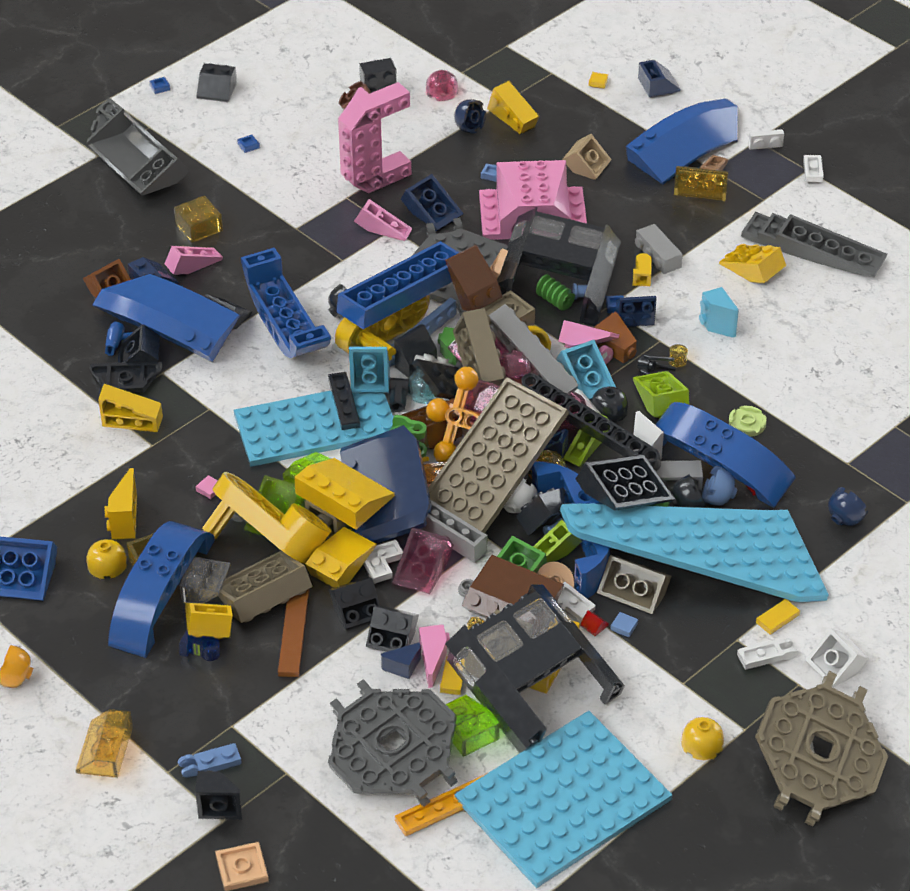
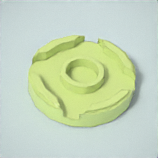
(748, 420)

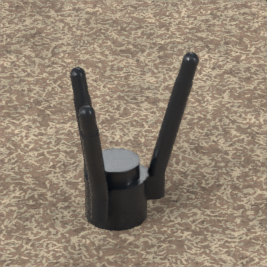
(648, 363)

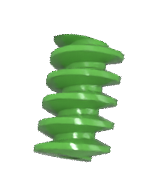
(555, 293)

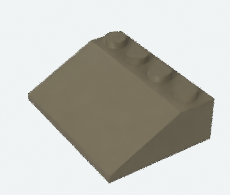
(477, 346)
(264, 586)

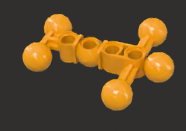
(439, 410)

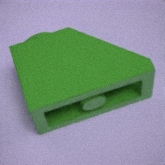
(445, 340)

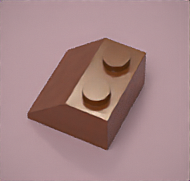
(106, 277)

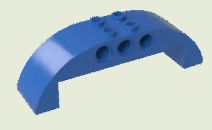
(280, 307)
(727, 448)
(592, 567)
(153, 583)

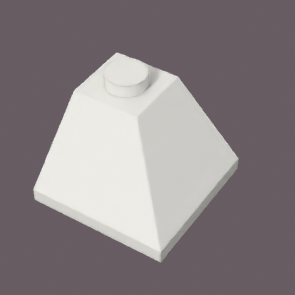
(648, 432)

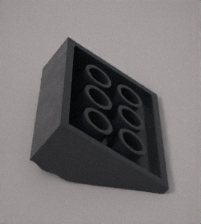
(623, 483)

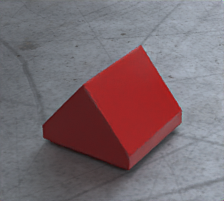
(593, 623)

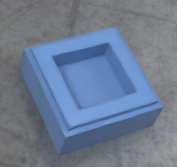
(489, 172)
(624, 624)

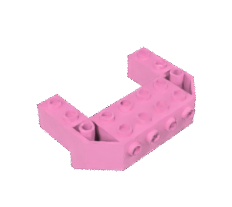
(362, 139)

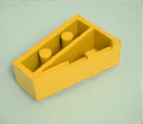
(512, 108)
(128, 410)

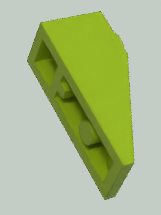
(581, 448)
(557, 542)

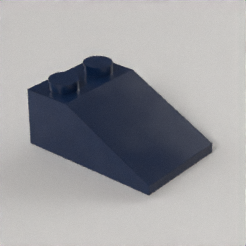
(431, 203)

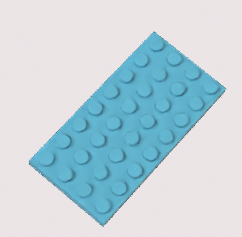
(307, 425)

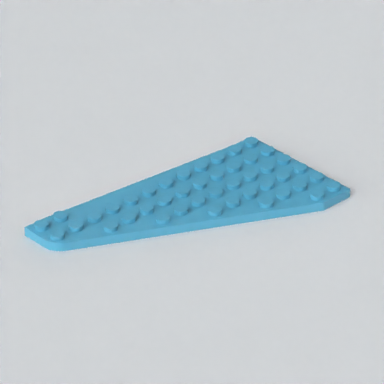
(731, 545)

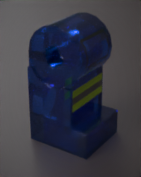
(203, 646)

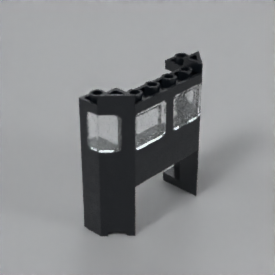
(565, 249)
(518, 651)

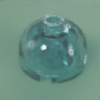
(419, 389)

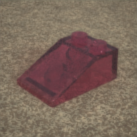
(423, 561)

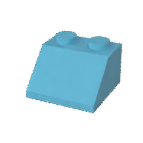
(719, 312)

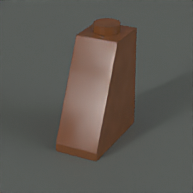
(623, 347)

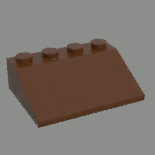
(502, 584)

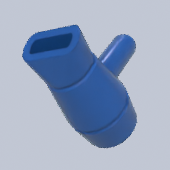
(114, 336)

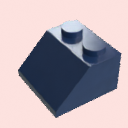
(145, 266)

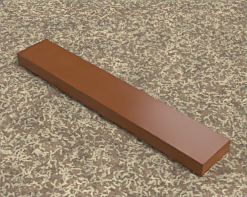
(293, 635)

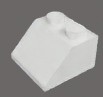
(838, 655)

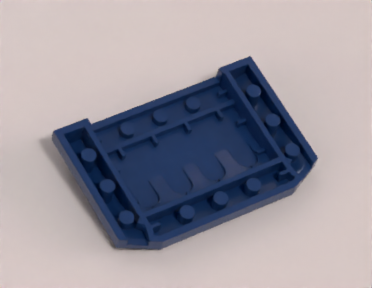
(396, 464)

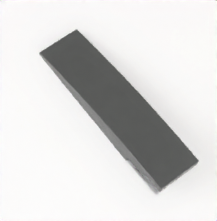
(813, 243)

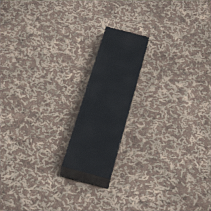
(344, 400)

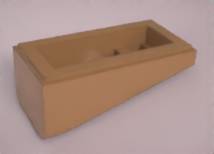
(715, 163)

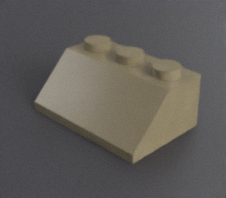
(633, 584)

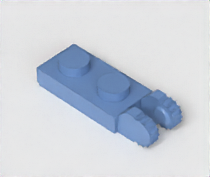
(213, 760)

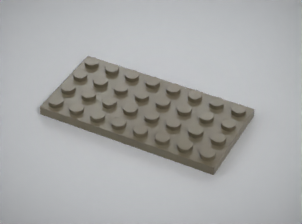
(496, 454)

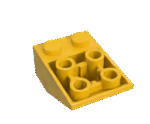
(754, 262)
(208, 620)

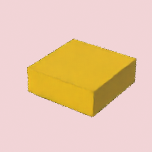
(598, 80)

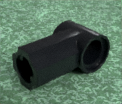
(398, 391)

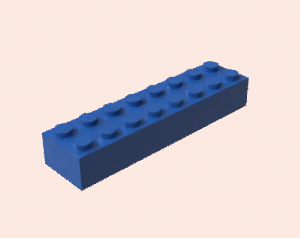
(396, 286)

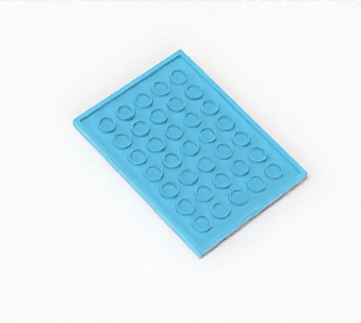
(562, 798)

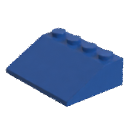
(26, 567)

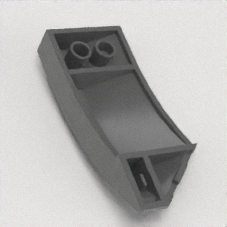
(133, 151)

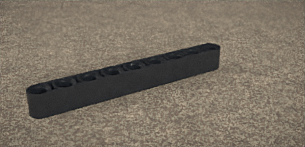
(599, 424)

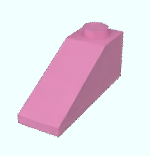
(381, 222)
(190, 259)
(576, 334)
(433, 650)

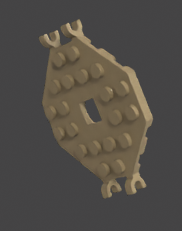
(836, 717)

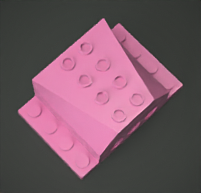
(525, 187)

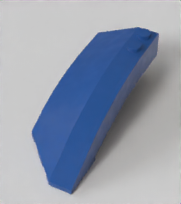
(684, 138)
(170, 312)

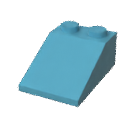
(587, 367)
(369, 369)

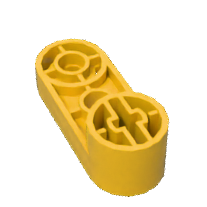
(379, 333)
(294, 533)

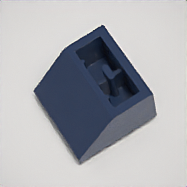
(656, 79)
(637, 310)

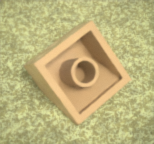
(587, 157)

